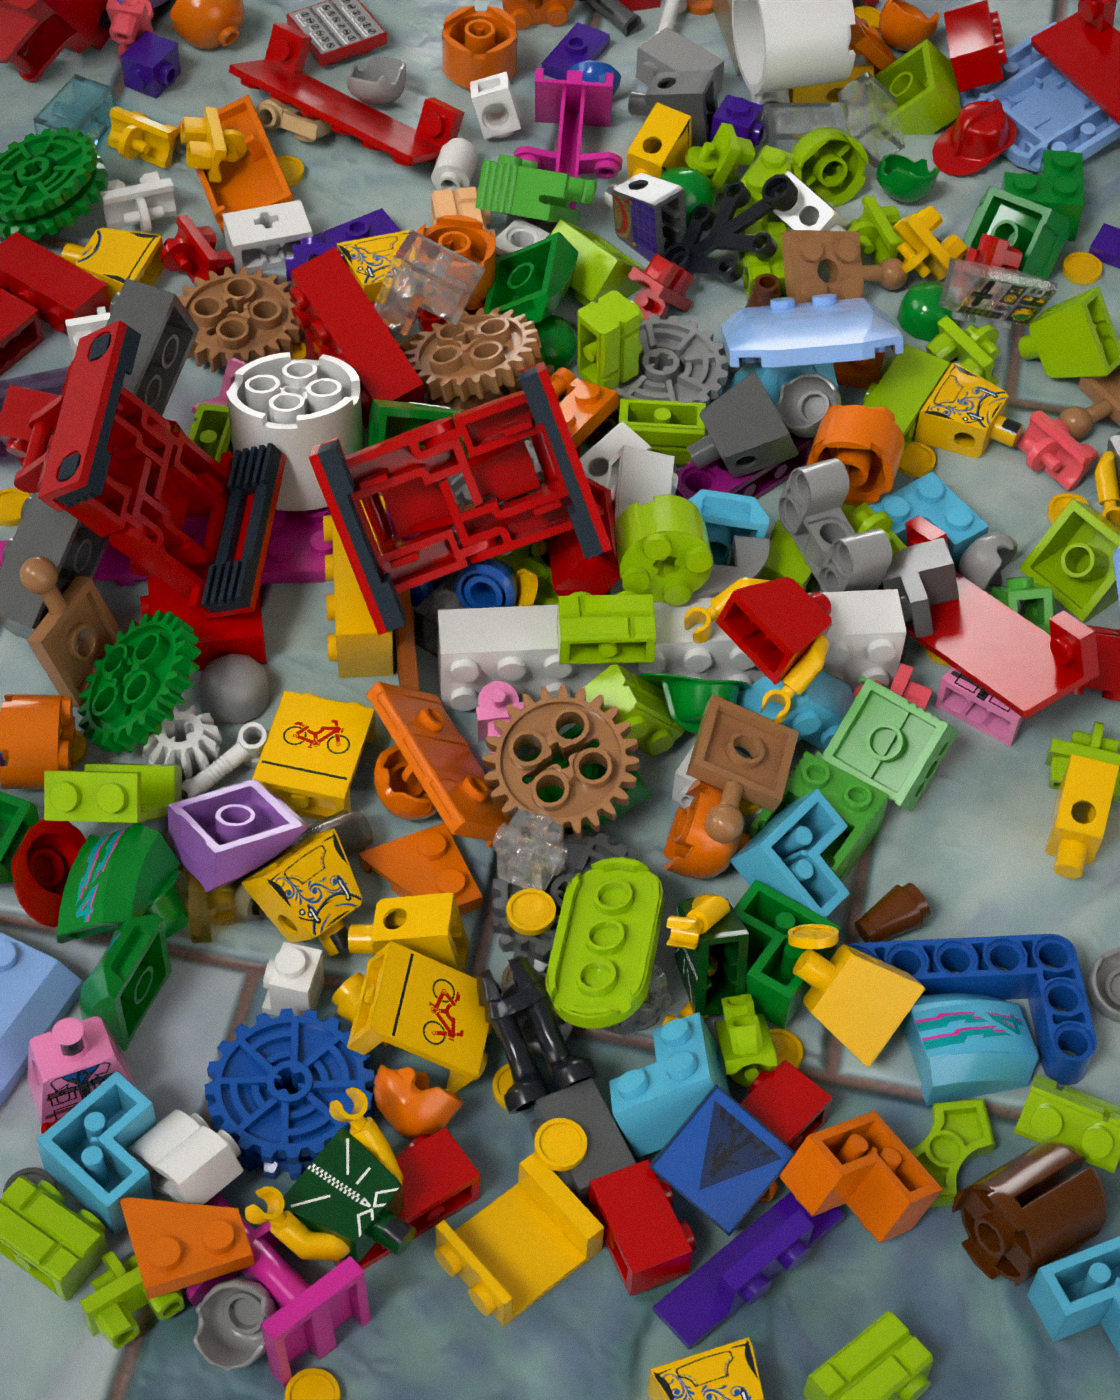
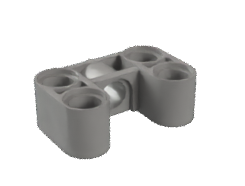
(824, 536)

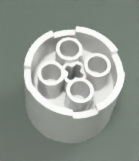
(792, 42)
(295, 409)

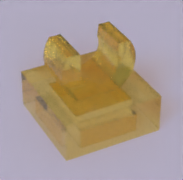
(208, 909)

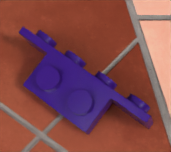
(743, 1269)

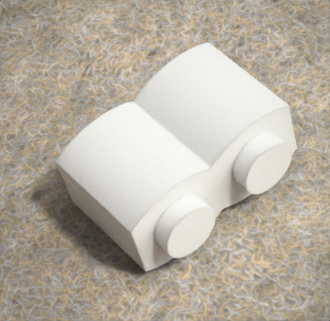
(187, 1158)

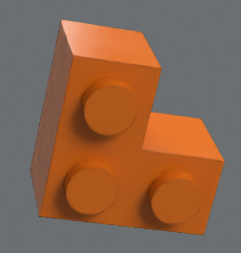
(867, 1170)

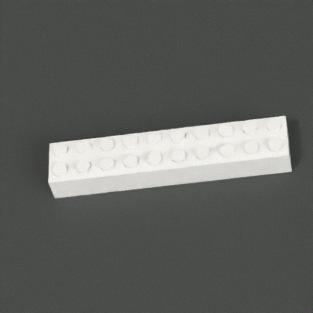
(522, 648)

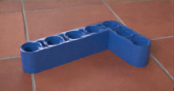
(1025, 979)

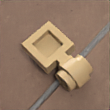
(278, 115)

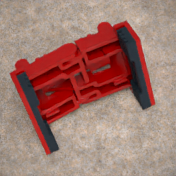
(422, 497)

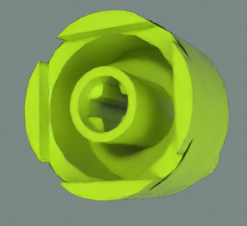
(663, 549)

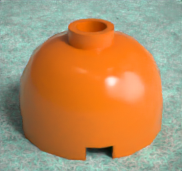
(208, 22)
(688, 844)

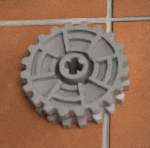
(677, 364)

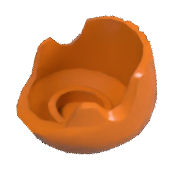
(905, 25)
(398, 797)
(410, 1104)

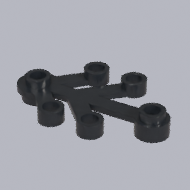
(778, 194)

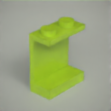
(112, 792)

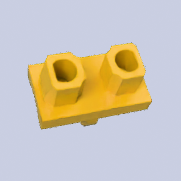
(142, 138)
(210, 144)
(921, 247)

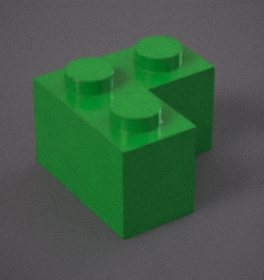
(1055, 187)
(771, 978)

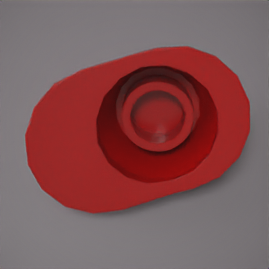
(974, 139)
(43, 867)

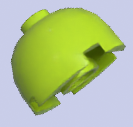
(830, 164)

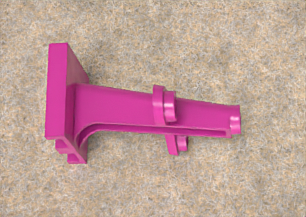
(571, 106)
(304, 1312)

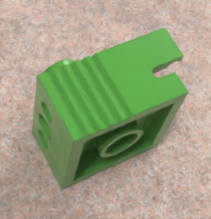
(524, 191)
(889, 743)
(854, 800)

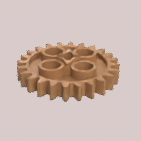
(240, 317)
(475, 354)
(539, 726)

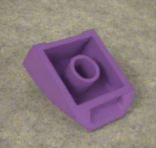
(231, 832)

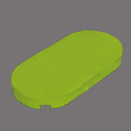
(605, 943)

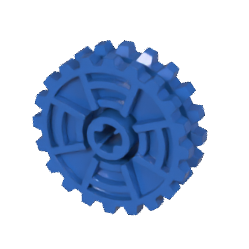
(254, 1083)

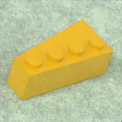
(356, 640)

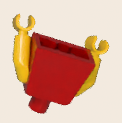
(775, 628)

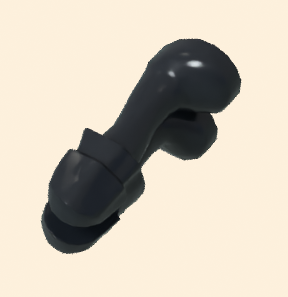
(503, 1014)

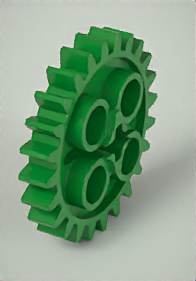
(139, 682)

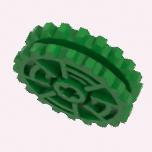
(49, 182)

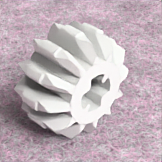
(185, 741)

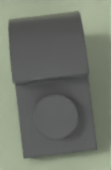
(923, 579)

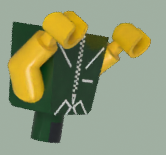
(708, 953)
(343, 1197)

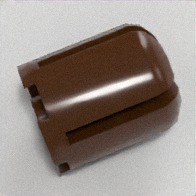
(1031, 1211)

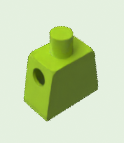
(1074, 338)

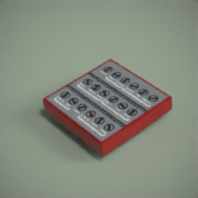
(338, 29)

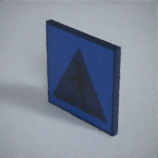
(722, 1160)

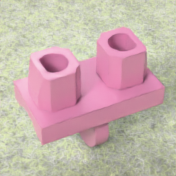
(492, 706)

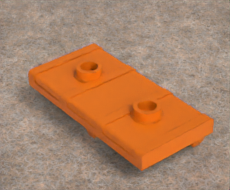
(253, 179)
(439, 760)

